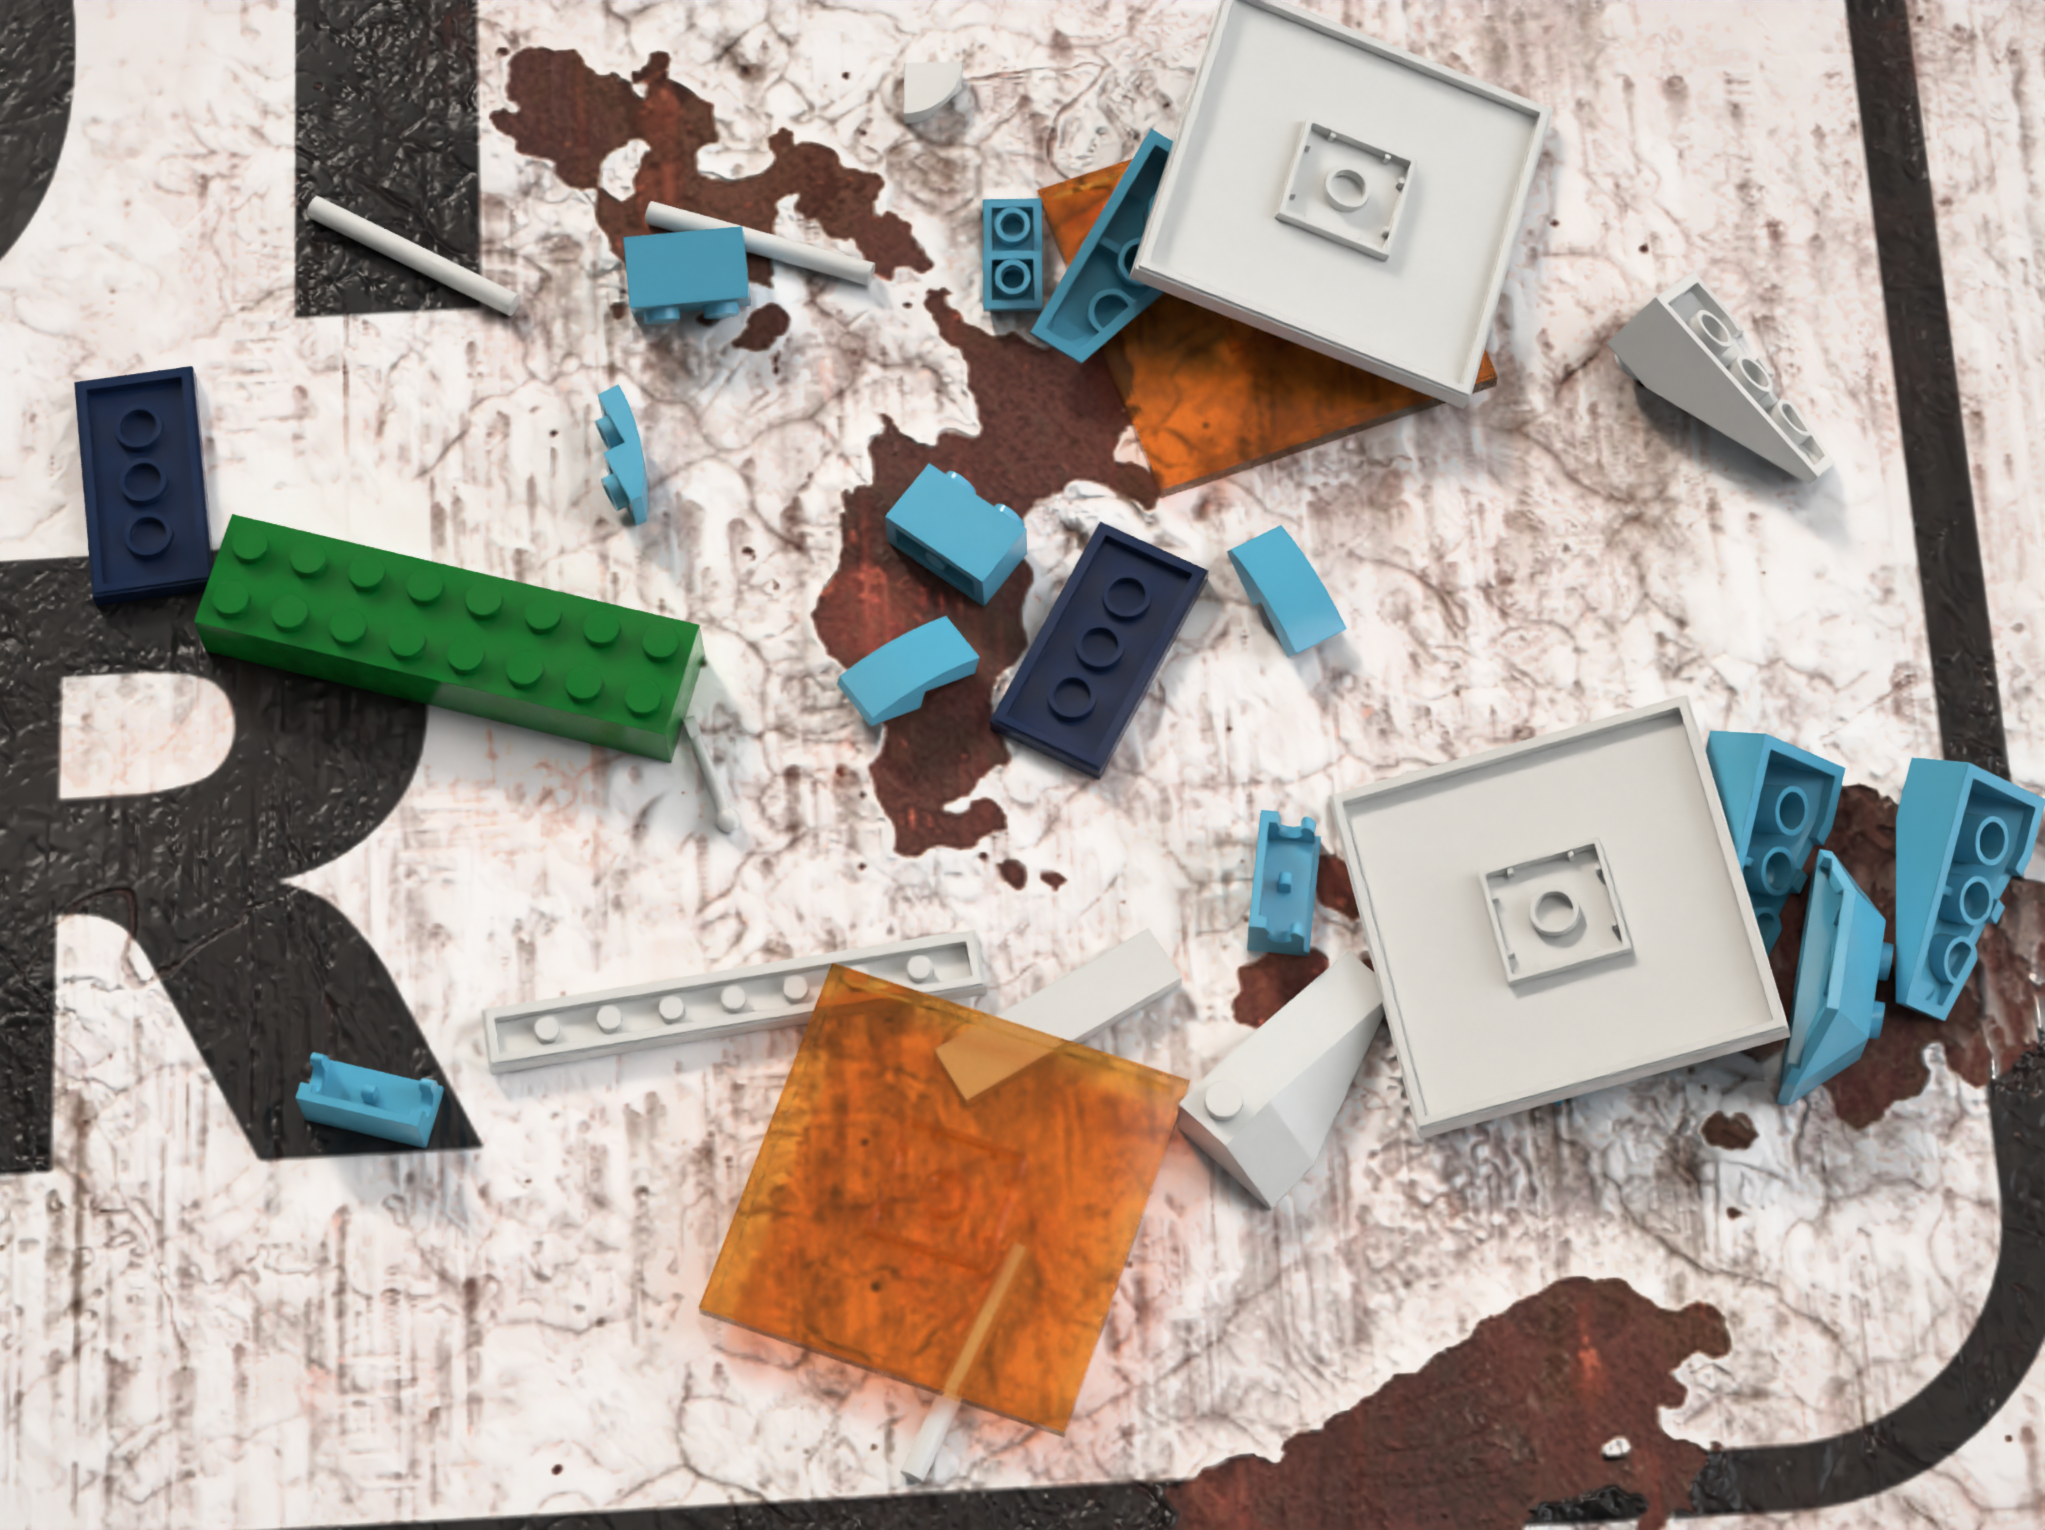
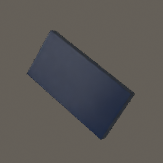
(144, 485)
(1099, 650)

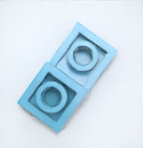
(1012, 255)
(627, 477)
(1288, 588)
(901, 671)

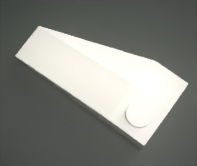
(1690, 355)
(1281, 1088)

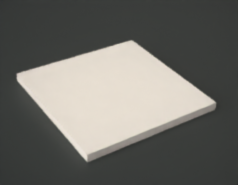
(1343, 195)
(1557, 917)

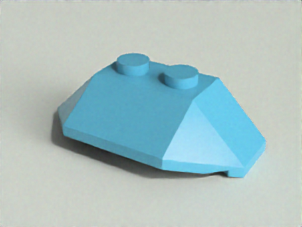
(1834, 981)

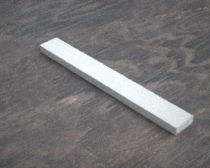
(716, 1002)

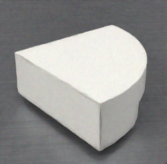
(929, 87)

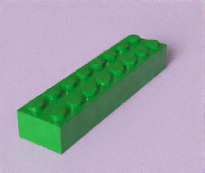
(451, 638)

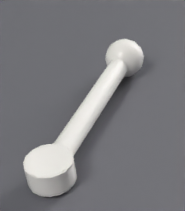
(727, 818)

